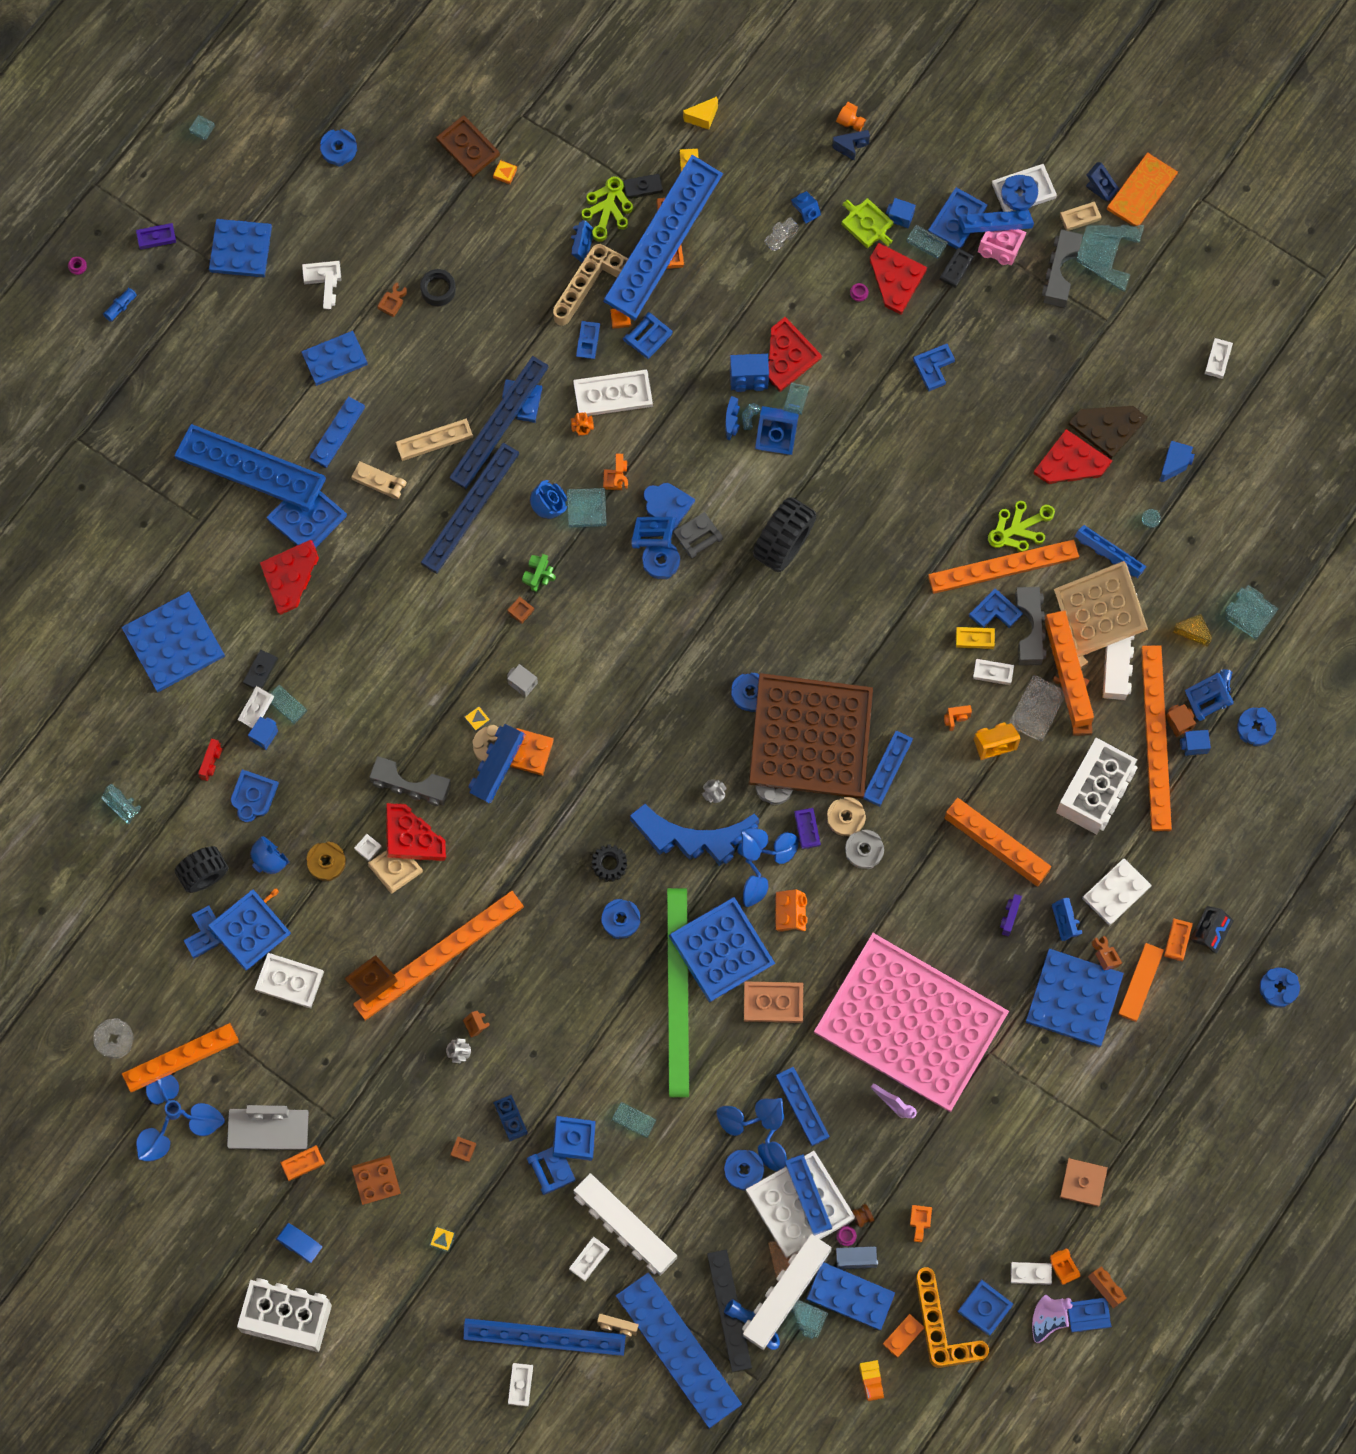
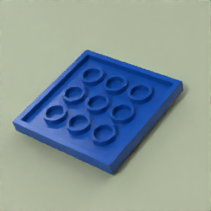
(173, 641)
(721, 949)
(1074, 998)

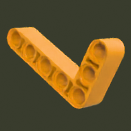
(938, 1327)

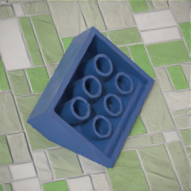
(497, 763)

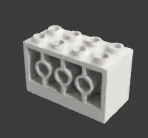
(1097, 786)
(284, 1328)

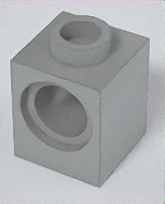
(522, 680)

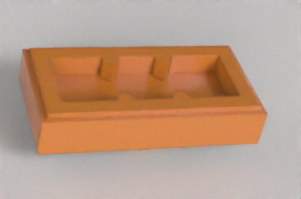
(1178, 939)
(302, 1163)

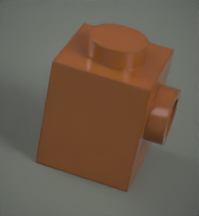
(1180, 719)

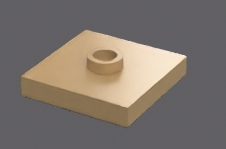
(394, 871)

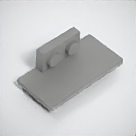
(267, 1128)

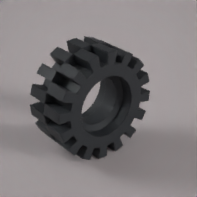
(613, 852)

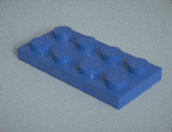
(850, 1296)

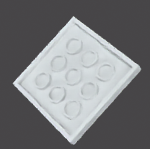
(782, 1210)

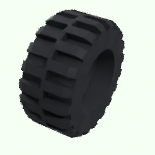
(784, 534)

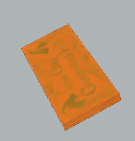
(1142, 190)

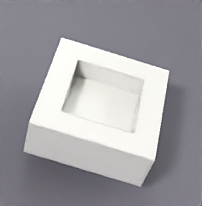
(368, 847)

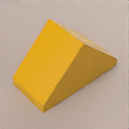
(701, 114)

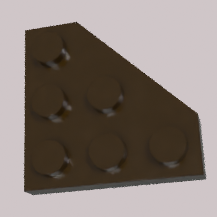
(1108, 427)

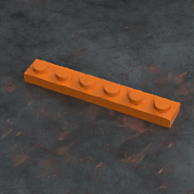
(180, 1057)

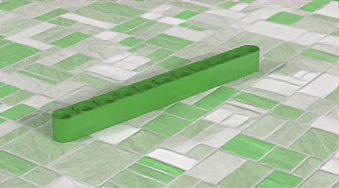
(677, 998)

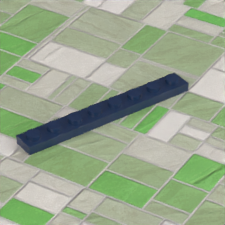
(499, 422)
(470, 508)

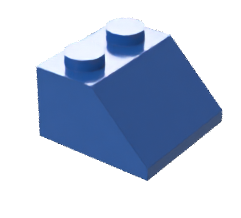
(776, 430)

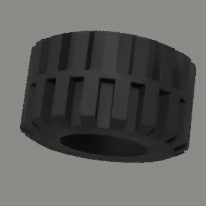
(201, 869)

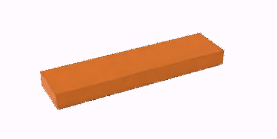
(1141, 982)

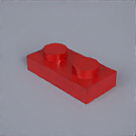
(207, 768)

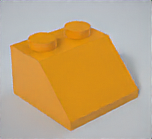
(996, 741)

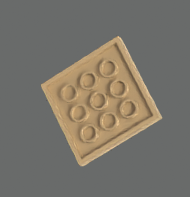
(1101, 608)

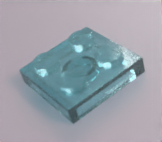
(586, 507)

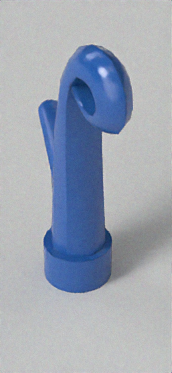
(735, 1310)

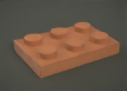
(773, 1002)

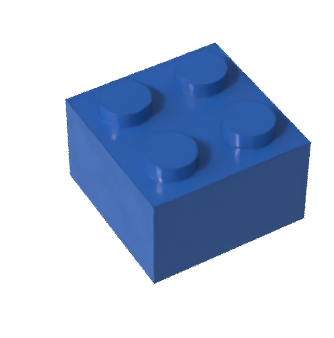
(749, 372)

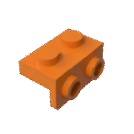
(791, 910)

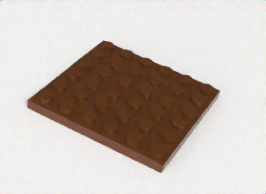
(811, 736)

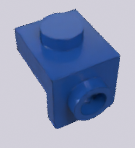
(806, 206)

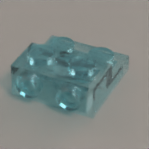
(1250, 612)

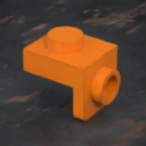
(1064, 1266)

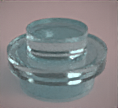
(1151, 518)

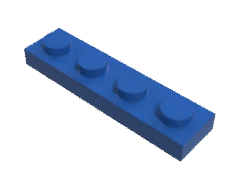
(996, 221)
(337, 432)
(1109, 550)
(887, 768)
(802, 1106)
(808, 1195)

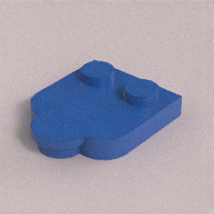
(667, 502)
(253, 795)

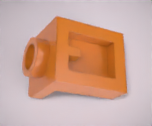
(957, 713)

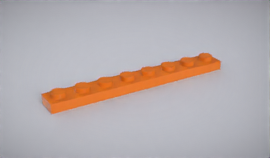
(1003, 566)

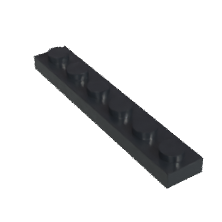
(732, 1327)

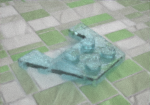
(1100, 248)

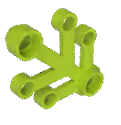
(607, 206)
(1018, 528)

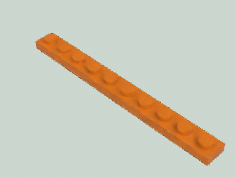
(1156, 738)
(443, 952)

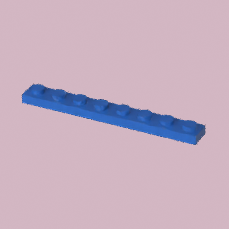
(544, 1337)

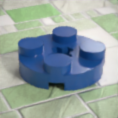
(342, 156)
(1012, 199)
(663, 570)
(739, 694)
(1259, 716)
(618, 929)
(1288, 980)
(743, 1158)

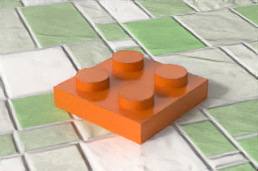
(533, 753)

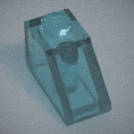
(809, 1319)

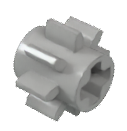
(714, 791)
(458, 1050)

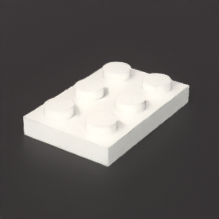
(1045, 188)
(1116, 892)
(289, 980)

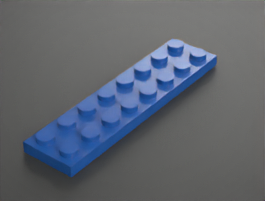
(250, 467)
(678, 1350)

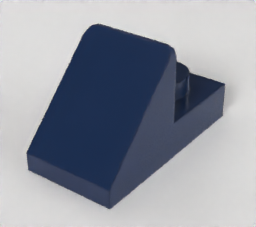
(846, 143)
(1101, 182)

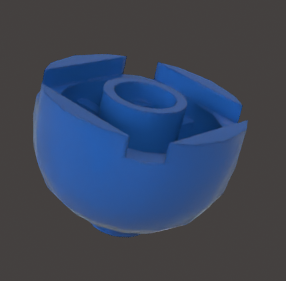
(548, 500)
(267, 857)

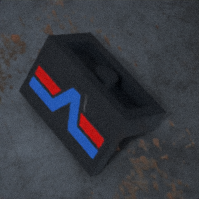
(1212, 928)

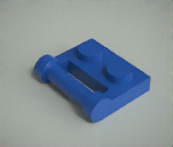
(651, 339)
(653, 527)
(1206, 691)
(558, 1169)

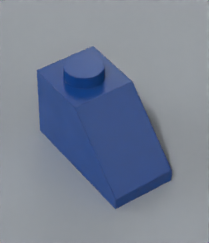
(1176, 460)

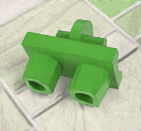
(540, 565)

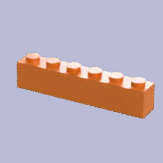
(1069, 669)
(997, 842)

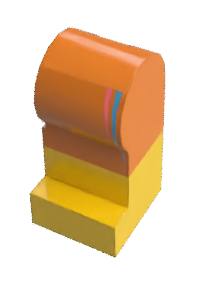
(871, 1380)

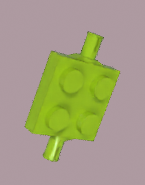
(867, 223)

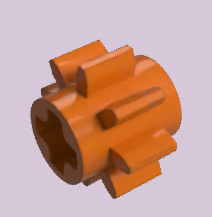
(582, 423)

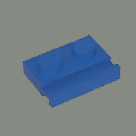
(1089, 1315)

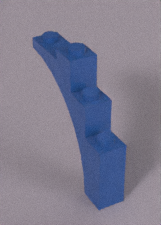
(691, 842)

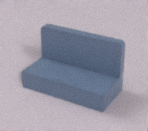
(856, 1258)

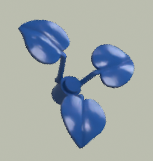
(750, 848)
(772, 1115)
(203, 1122)

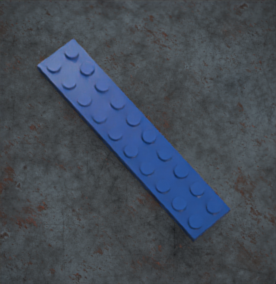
(663, 237)

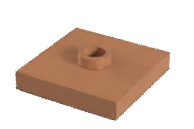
(1083, 1182)

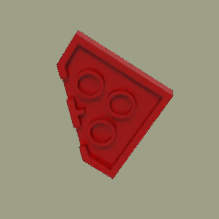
(896, 277)
(789, 354)
(1071, 461)
(289, 574)
(411, 836)

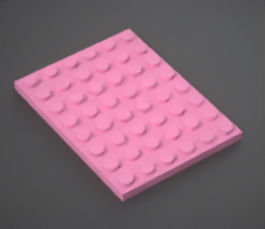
(911, 1022)

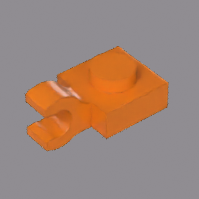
(621, 466)
(920, 1219)

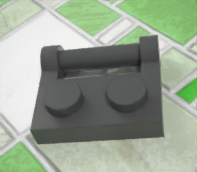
(695, 530)

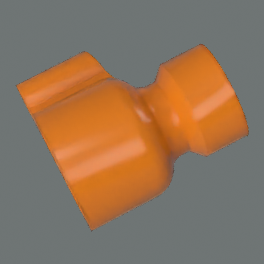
(848, 117)

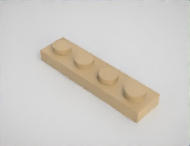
(434, 439)

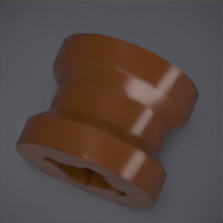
(862, 1215)

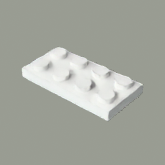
(613, 393)

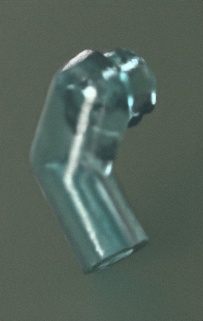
(748, 413)

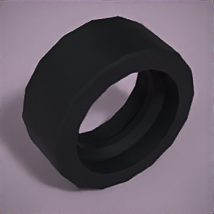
(440, 300)

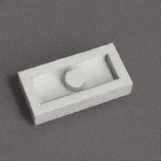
(316, 271)
(329, 297)
(1218, 358)
(993, 672)
(255, 707)
(589, 1259)
(1031, 1273)
(520, 1384)

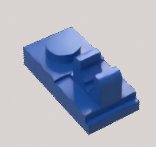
(582, 240)
(1065, 920)

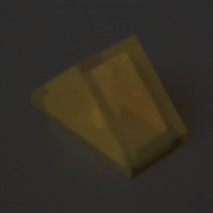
(1194, 629)

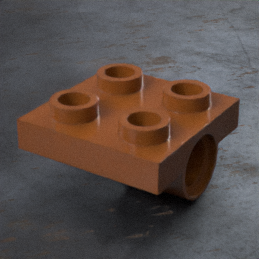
(376, 1179)

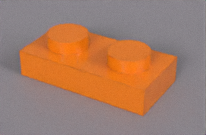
(903, 1335)

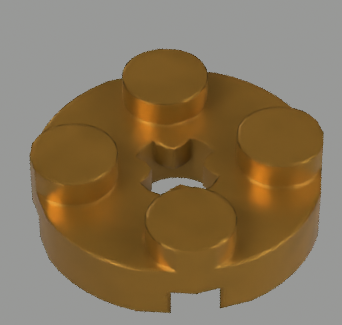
(325, 850)

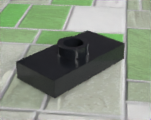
(643, 186)
(956, 267)
(260, 670)

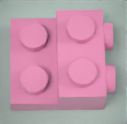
(1002, 245)

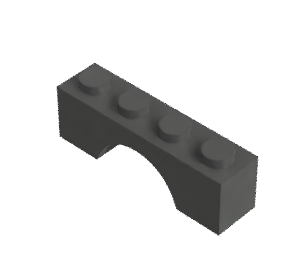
(1058, 288)
(1029, 602)
(432, 789)

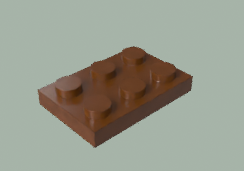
(468, 146)

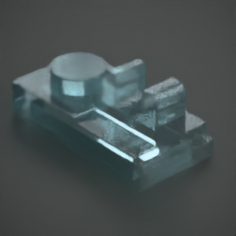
(120, 804)

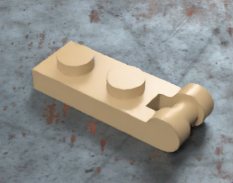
(378, 480)

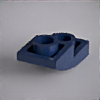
(510, 1118)

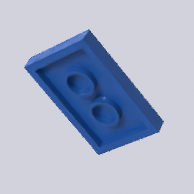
(946, 223)
(334, 358)

